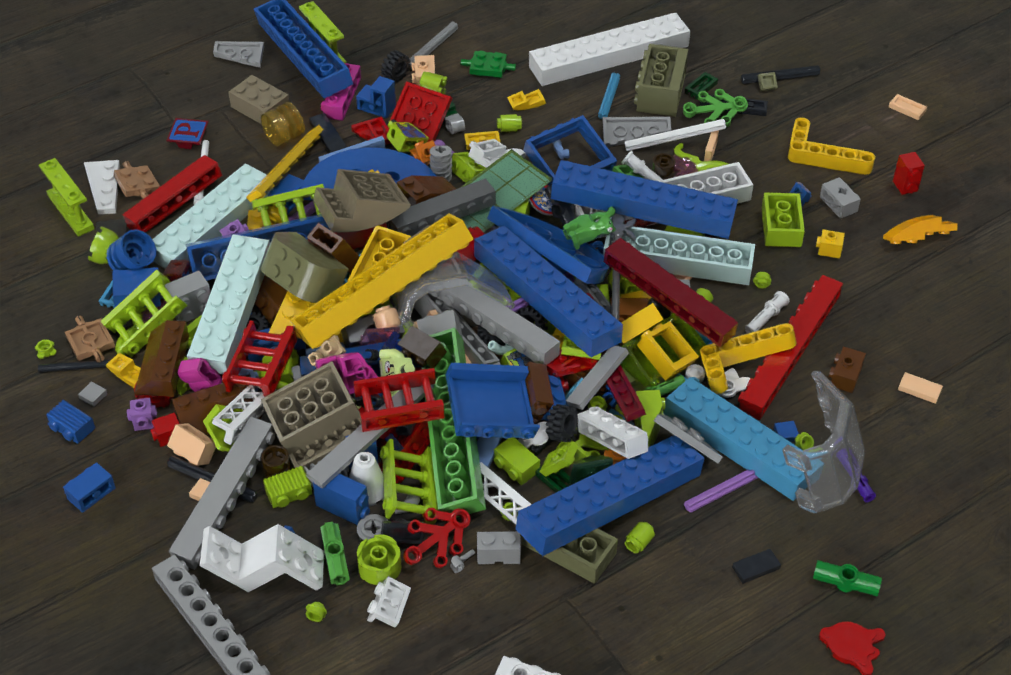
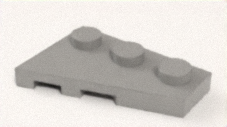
(242, 52)

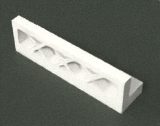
(239, 419)
(504, 488)

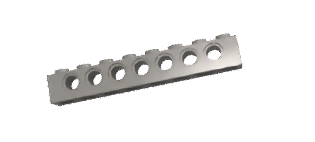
(166, 575)

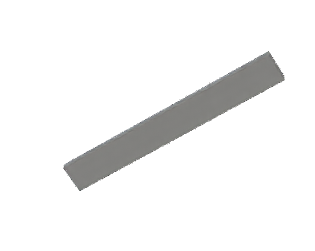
(354, 444)

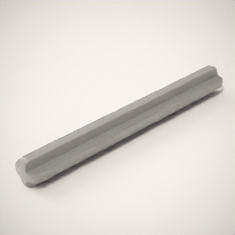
(435, 41)

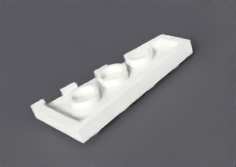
(103, 184)

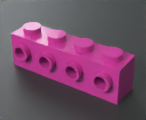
(337, 105)

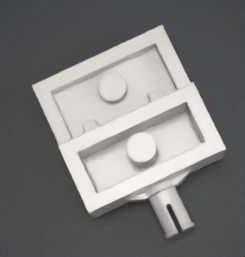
(486, 152)

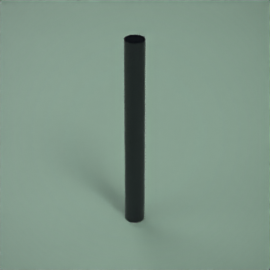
(72, 366)

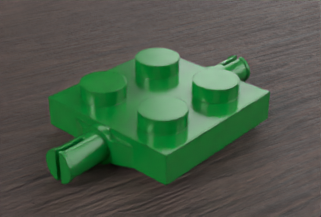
(488, 64)

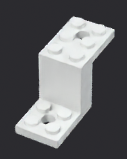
(262, 558)

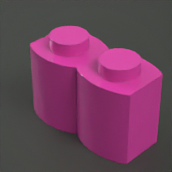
(198, 374)

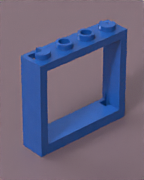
(579, 124)

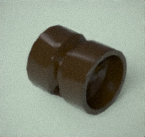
(664, 165)
(275, 460)

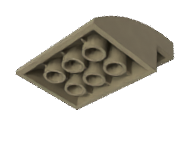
(360, 201)
(312, 415)

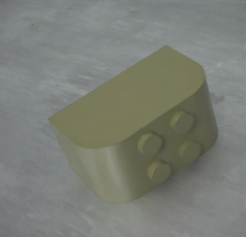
(302, 267)

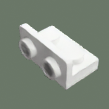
(389, 601)

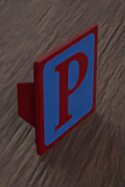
(187, 132)

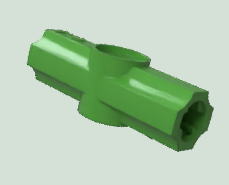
(336, 562)

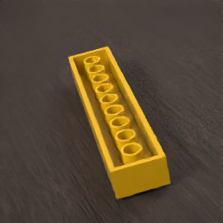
(382, 280)

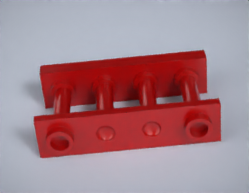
(273, 369)
(401, 415)

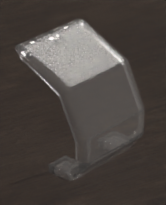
(450, 274)
(835, 466)

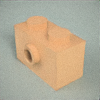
(422, 64)
(191, 444)

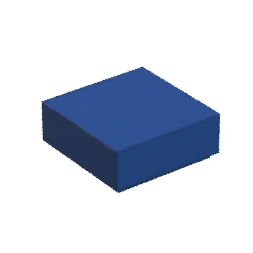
(786, 430)

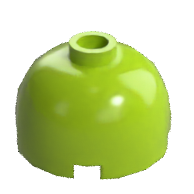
(101, 244)

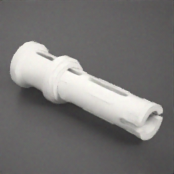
(638, 166)
(771, 309)

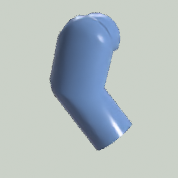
(559, 150)

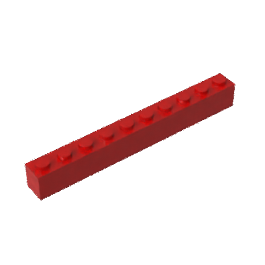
(778, 366)

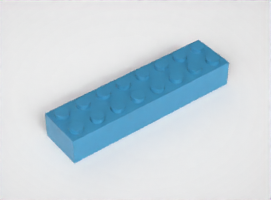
(735, 435)

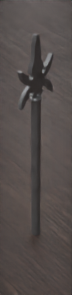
(621, 228)

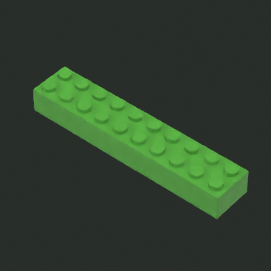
(453, 457)

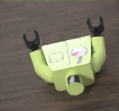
(391, 363)

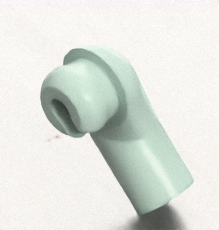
(498, 349)

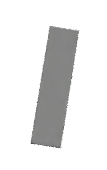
(597, 377)

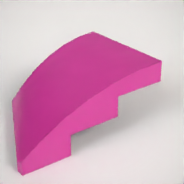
(350, 367)

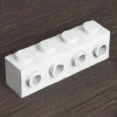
(613, 432)

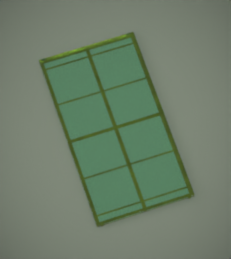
(514, 183)

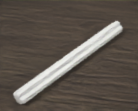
(675, 135)

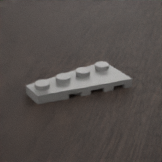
(621, 129)

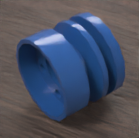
(131, 251)

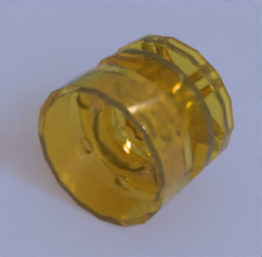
(282, 124)

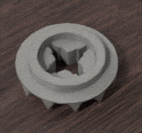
(365, 525)

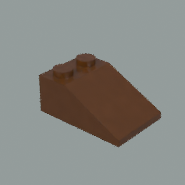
(423, 188)

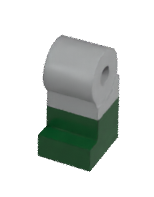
(453, 121)

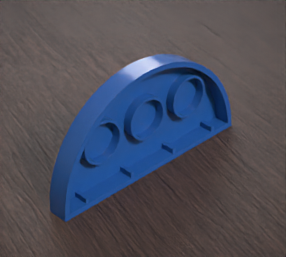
(364, 159)
(551, 243)

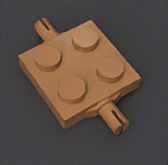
(136, 180)
(89, 339)

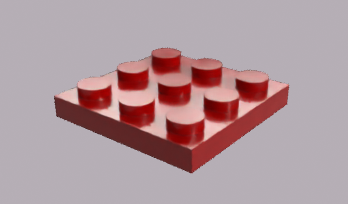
(422, 109)

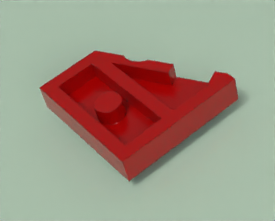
(371, 129)

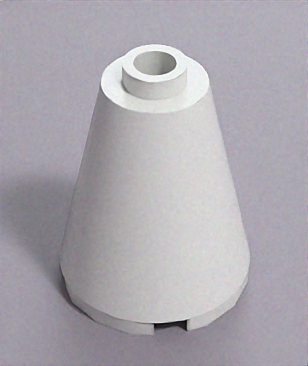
(367, 472)

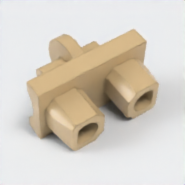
(329, 348)

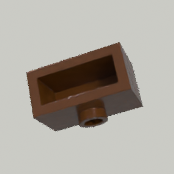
(847, 369)

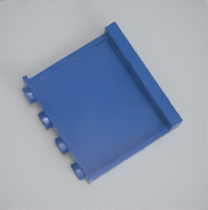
(490, 401)

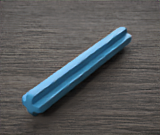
(609, 95)

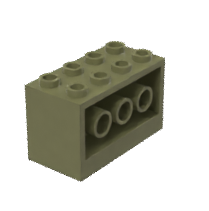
(661, 80)

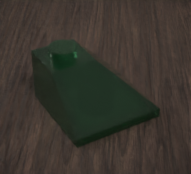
(588, 467)

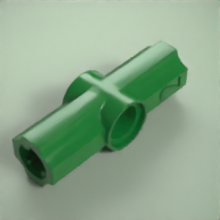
(857, 580)

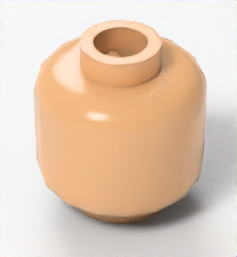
(386, 317)

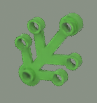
(736, 105)

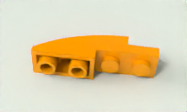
(917, 228)

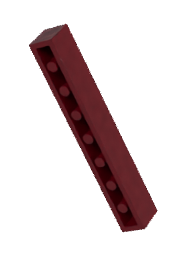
(670, 292)

